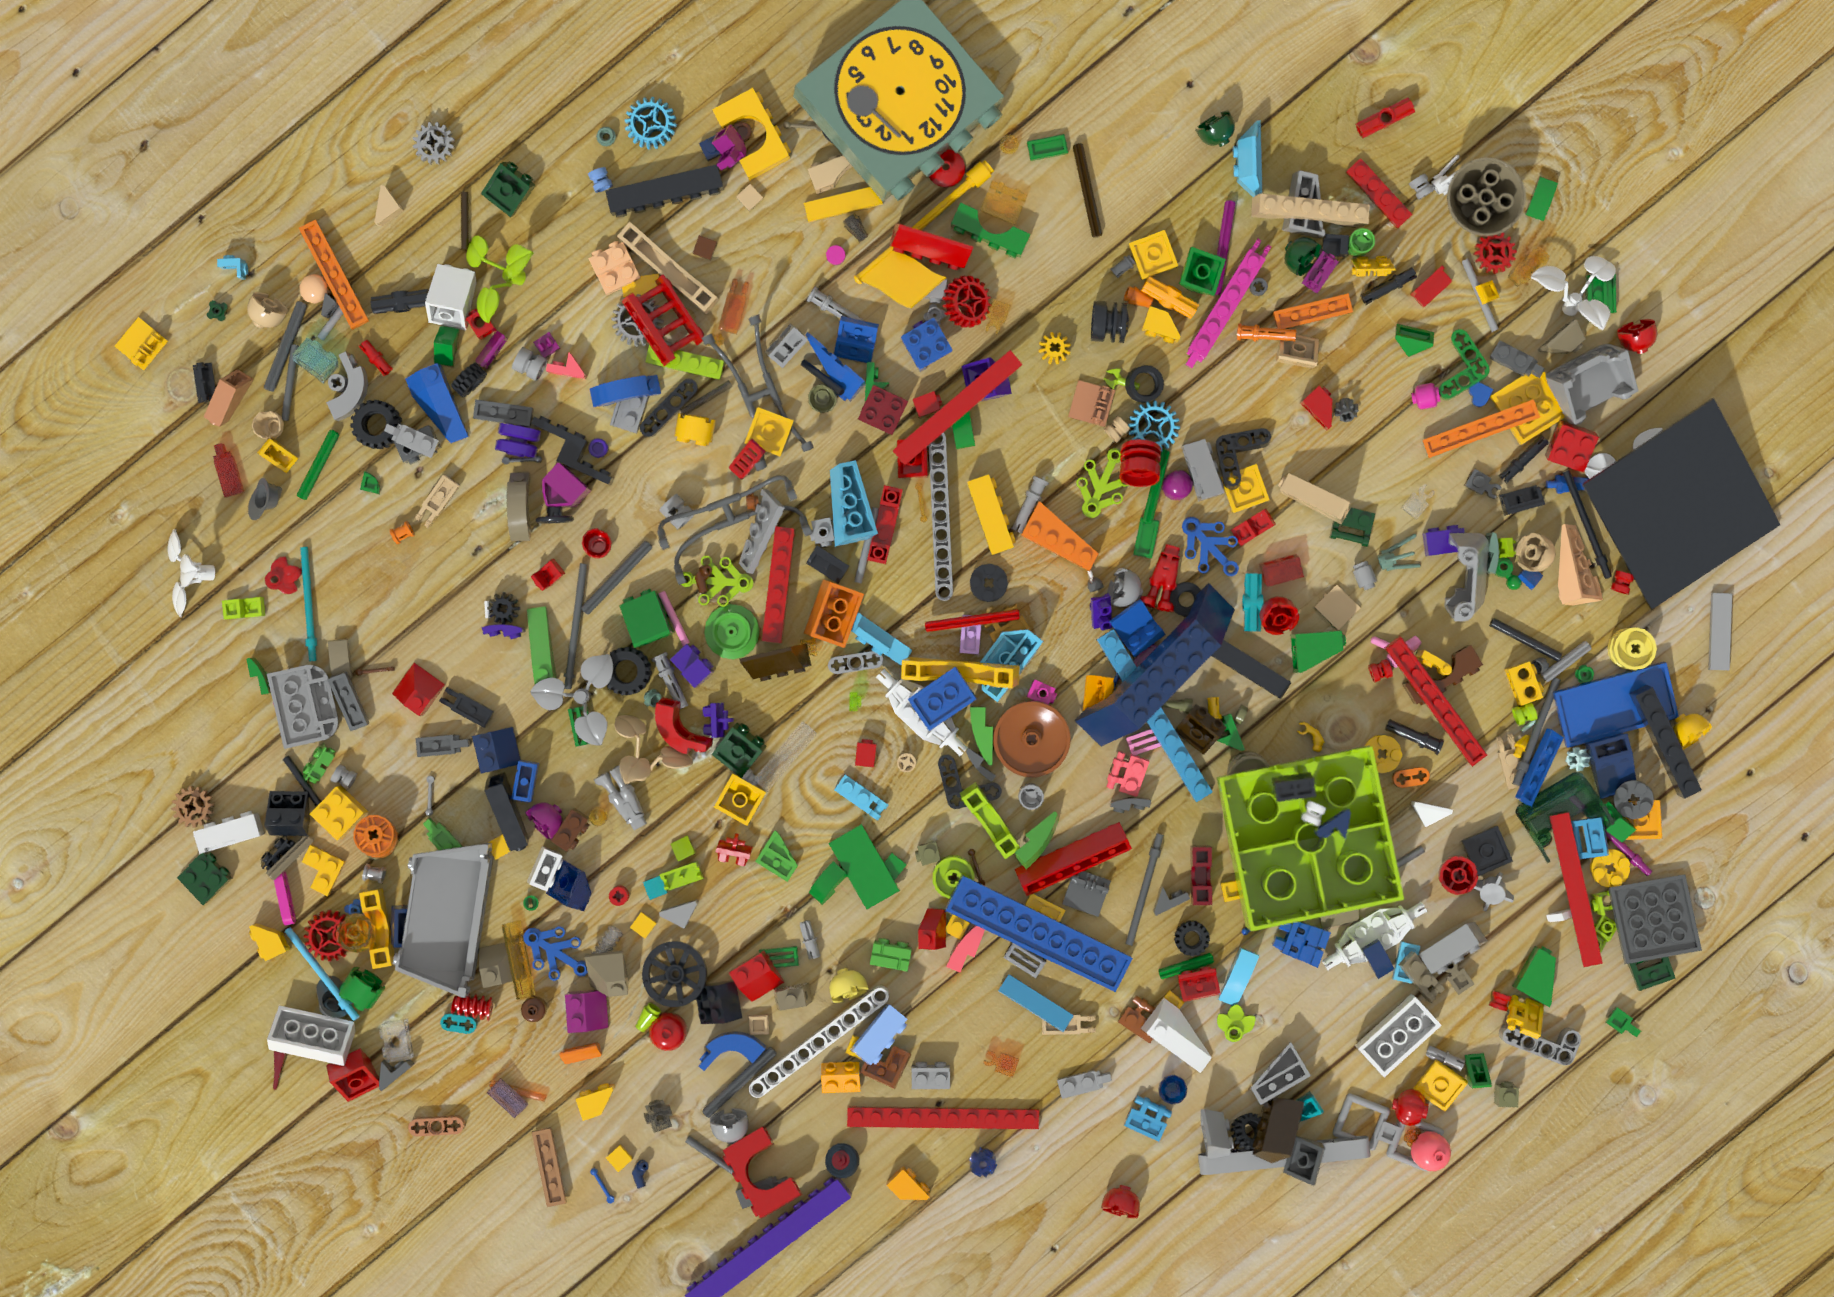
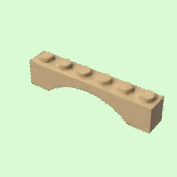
(827, 174)
(1335, 212)
(665, 265)

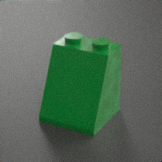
(645, 618)
(1314, 648)

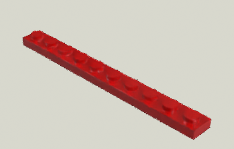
(942, 1117)

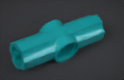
(1252, 602)

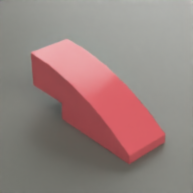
(966, 946)

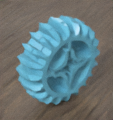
(647, 131)
(1148, 418)

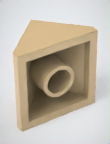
(1299, 353)

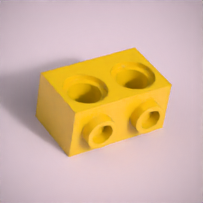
(1519, 685)

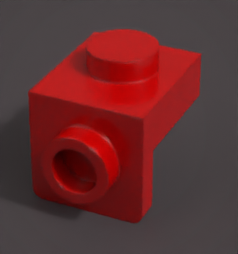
(548, 575)

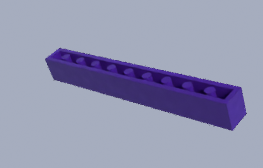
(772, 1240)

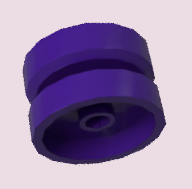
(517, 441)

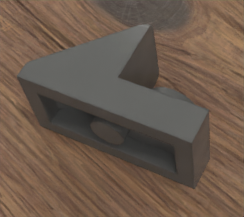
(1164, 903)
(389, 1075)

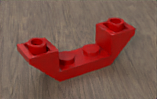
(885, 524)

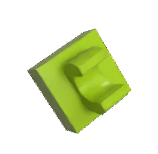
(1506, 547)

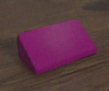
(491, 349)

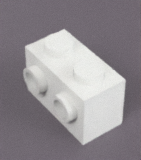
(544, 868)

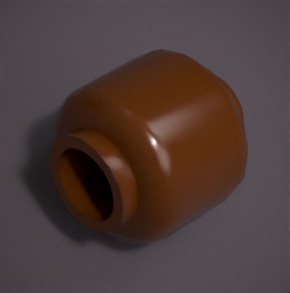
(538, 1004)

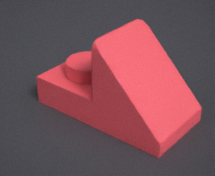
(572, 368)

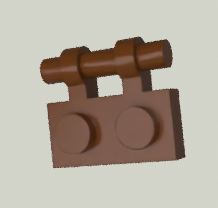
(1134, 1020)

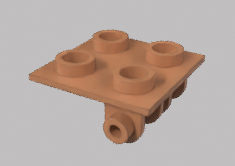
(1091, 403)

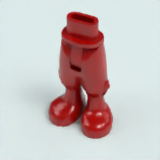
(1163, 575)

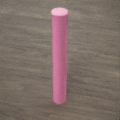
(673, 617)

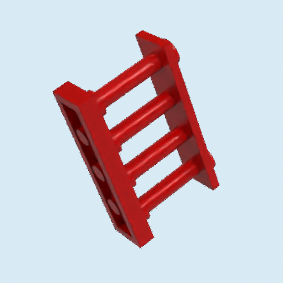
(651, 333)

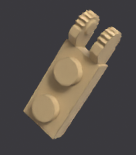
(438, 499)
(1508, 761)
(1073, 1028)

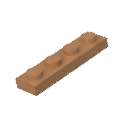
(549, 1167)

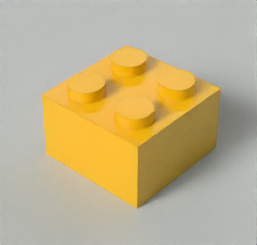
(339, 812)

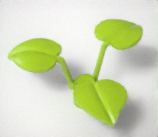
(513, 273)

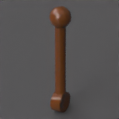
(359, 672)
(971, 852)

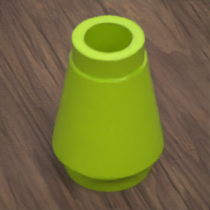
(647, 1016)

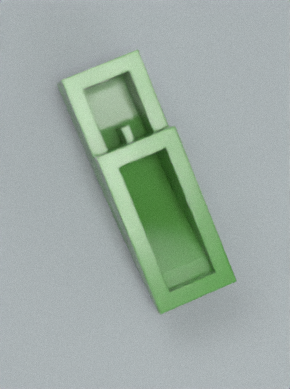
(982, 733)
(1037, 840)

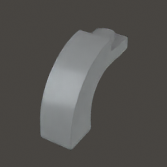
(355, 392)

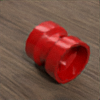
(1622, 582)
(1380, 670)

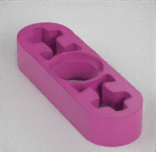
(285, 899)

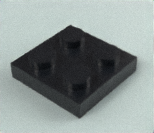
(1487, 850)

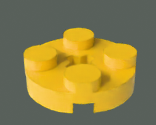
(1393, 752)
(1615, 877)

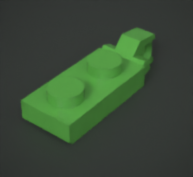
(440, 835)

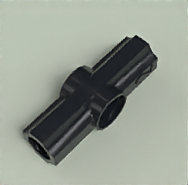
(399, 301)

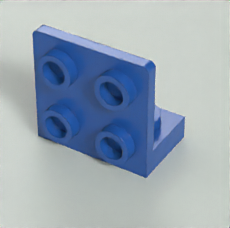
(926, 344)
(1137, 628)

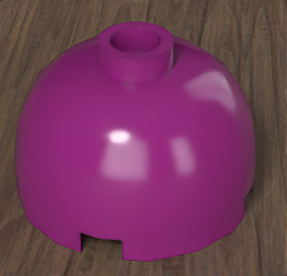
(546, 818)

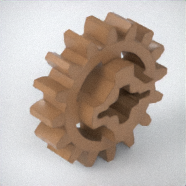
(195, 799)

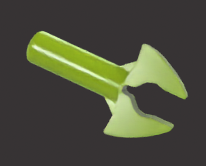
(1120, 380)

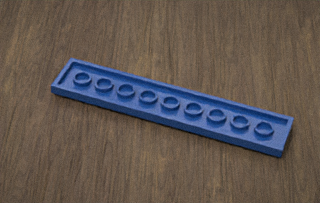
(1038, 933)

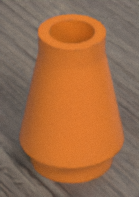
(1136, 297)

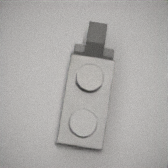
(413, 439)
(1082, 1083)

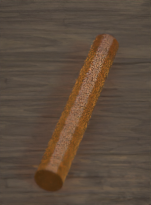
(525, 1092)

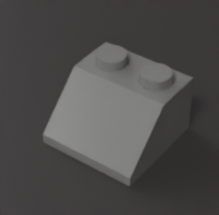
(1215, 1134)

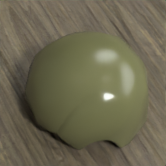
(822, 398)

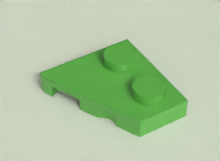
(777, 857)

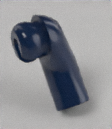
(638, 1172)

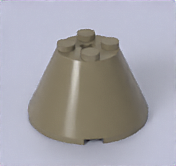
(1486, 196)

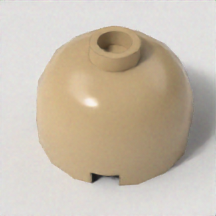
(265, 311)
(1535, 552)

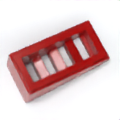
(742, 469)

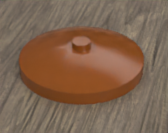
(1031, 738)

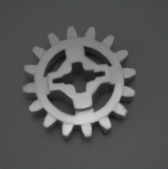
(441, 142)

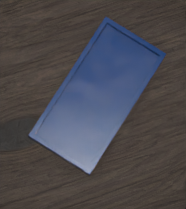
(1605, 706)

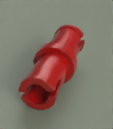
(375, 357)

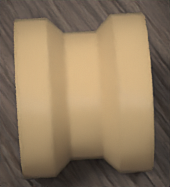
(905, 765)

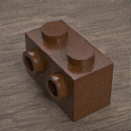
(570, 830)

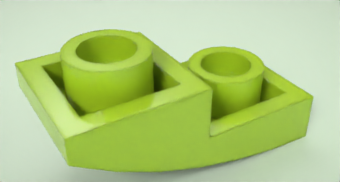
(1605, 930)

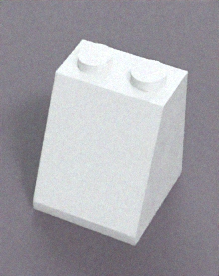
(450, 296)

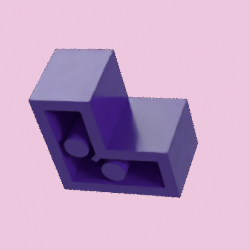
(692, 665)

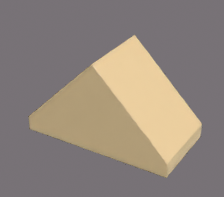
(387, 207)

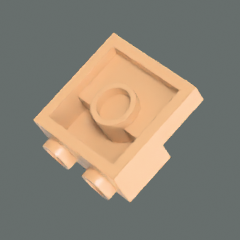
(614, 267)

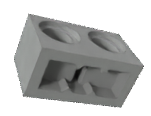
(786, 345)

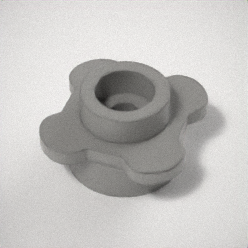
(933, 309)

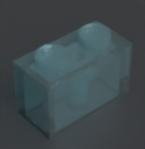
(315, 359)

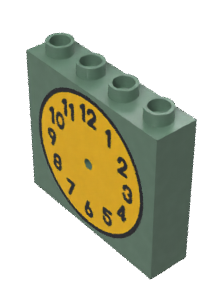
(923, 90)

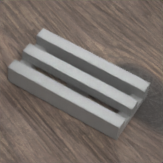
(1011, 950)

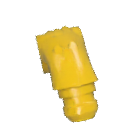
(1317, 739)

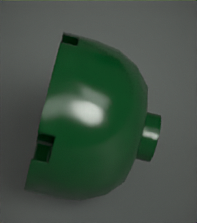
(1217, 129)
(1300, 255)

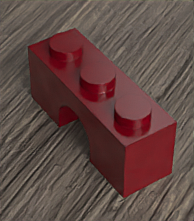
(1201, 875)

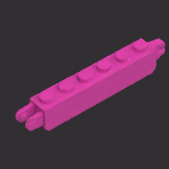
(1226, 304)

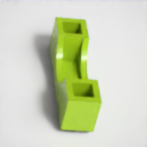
(990, 820)

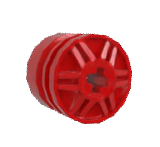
(1140, 463)

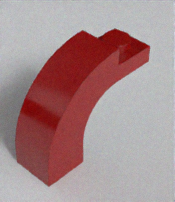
(674, 732)

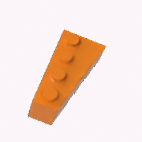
(1055, 536)

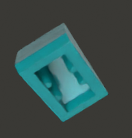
(1311, 1106)

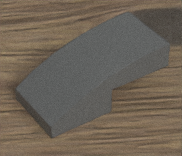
(976, 760)

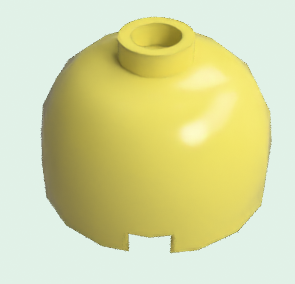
(847, 985)

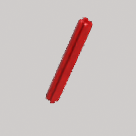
(972, 620)

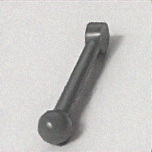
(506, 460)

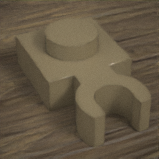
(1459, 980)

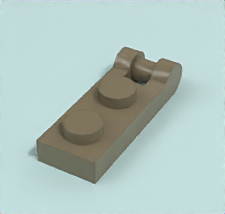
(1421, 976)

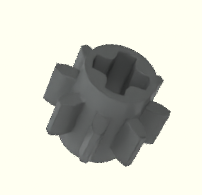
(1346, 410)

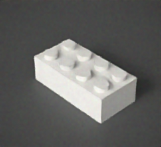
(311, 1035)
(1398, 1035)

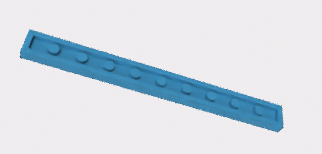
(1158, 722)

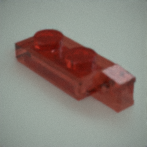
(227, 472)

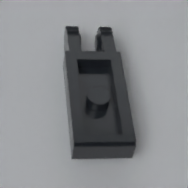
(468, 708)

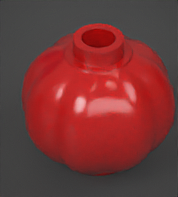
(1410, 1107)

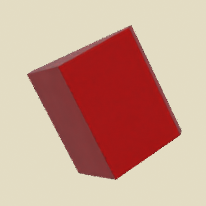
(915, 468)

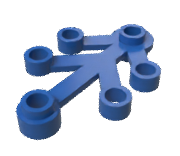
(1208, 543)
(553, 950)

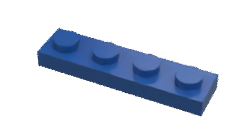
(1539, 767)

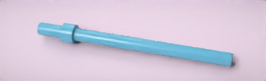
(344, 1004)

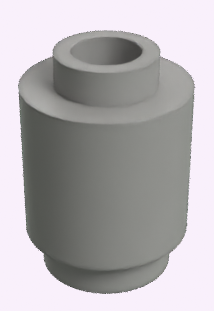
(1364, 575)

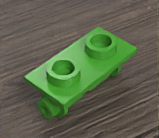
(314, 769)

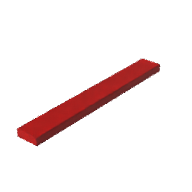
(957, 407)
(1435, 701)
(1576, 889)

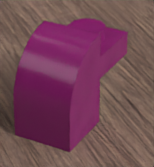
(730, 145)

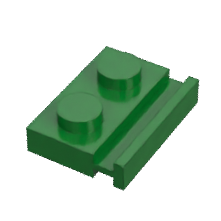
(1602, 291)

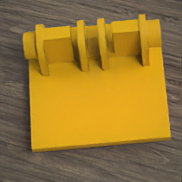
(1381, 264)
(141, 343)

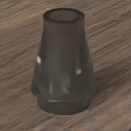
(855, 227)

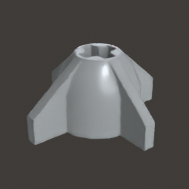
(1493, 890)

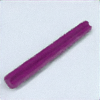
(1224, 238)

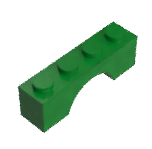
(967, 222)

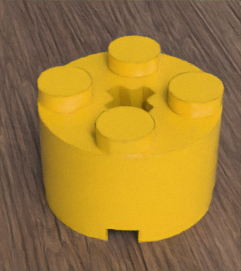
(694, 428)

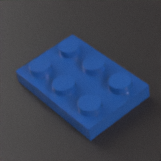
(942, 699)

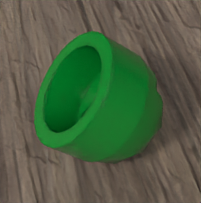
(535, 903)

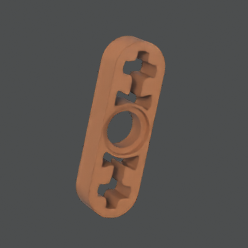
(422, 1122)

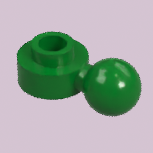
(1513, 581)

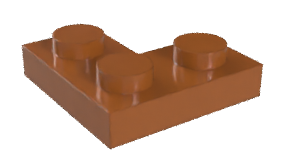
(890, 1071)

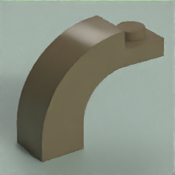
(517, 507)

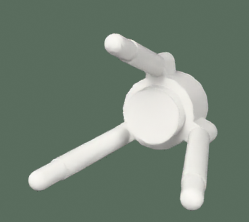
(1442, 182)

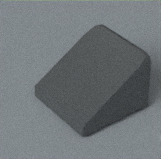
(329, 306)

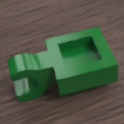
(1621, 1021)

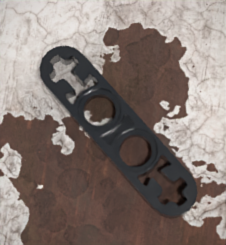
(671, 410)

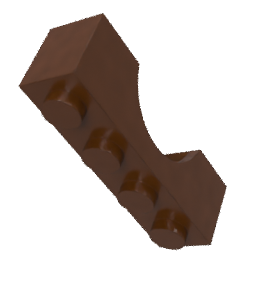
(1463, 662)

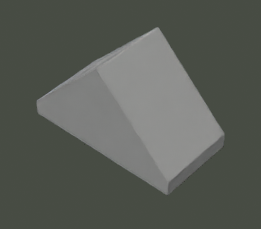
(679, 914)

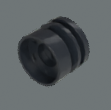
(1109, 322)

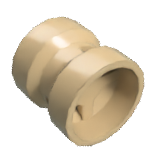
(1116, 429)

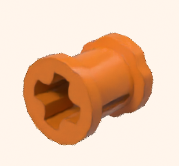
(402, 532)

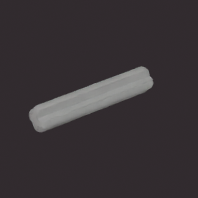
(1566, 661)

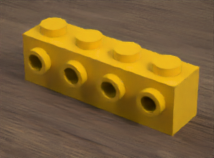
(990, 514)

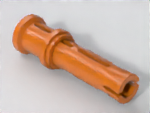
(1256, 332)

